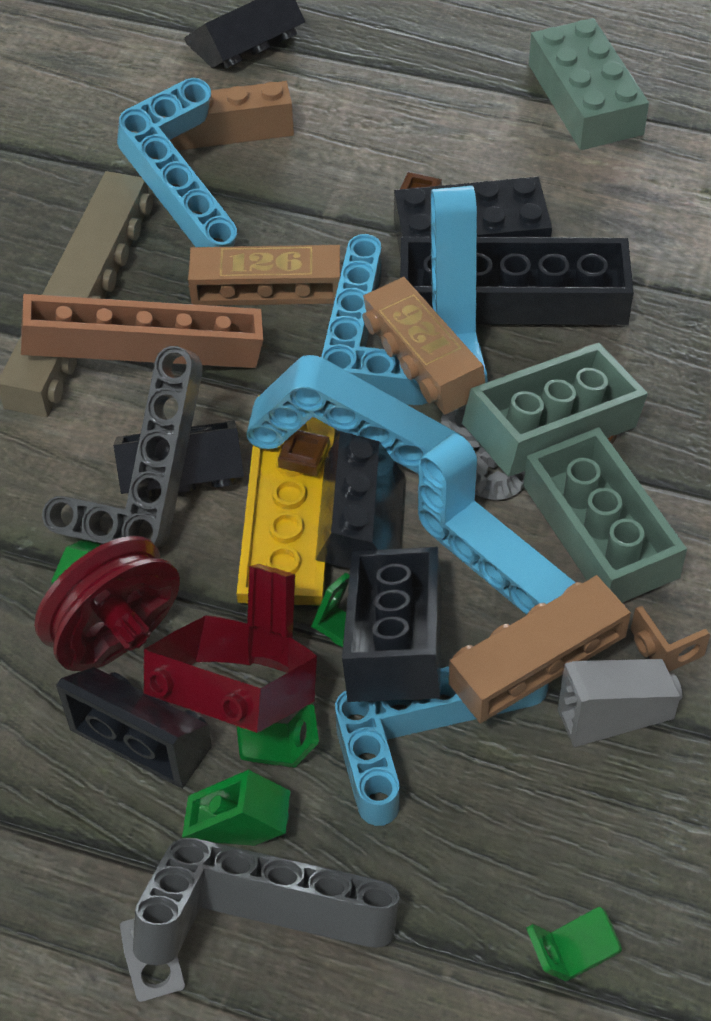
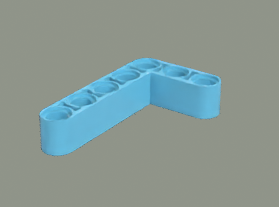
(184, 108)
(455, 262)
(348, 334)
(347, 404)
(476, 536)
(385, 723)

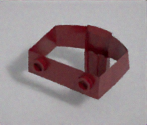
(262, 641)

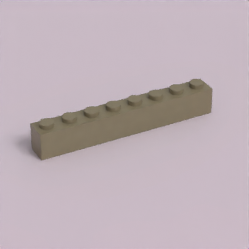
(84, 271)

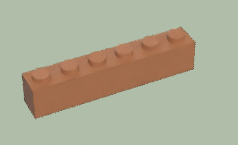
(139, 330)

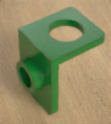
(330, 618)
(280, 741)
(576, 945)

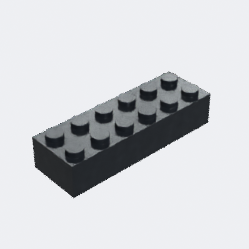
(538, 279)

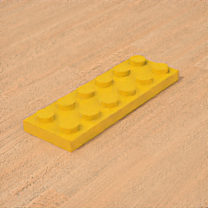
(284, 521)

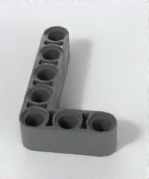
(147, 465)
(260, 889)

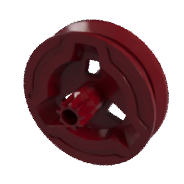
(107, 603)

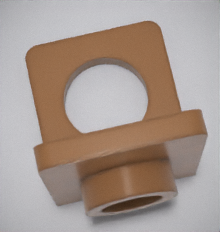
(654, 645)

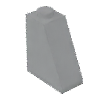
(615, 697)

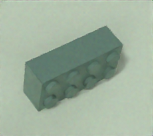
(588, 84)
(552, 405)
(604, 515)

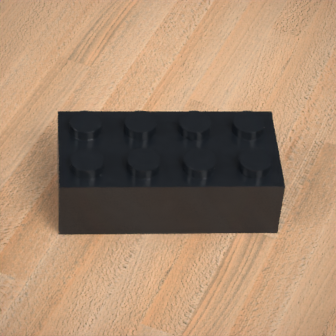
(503, 209)
(393, 625)

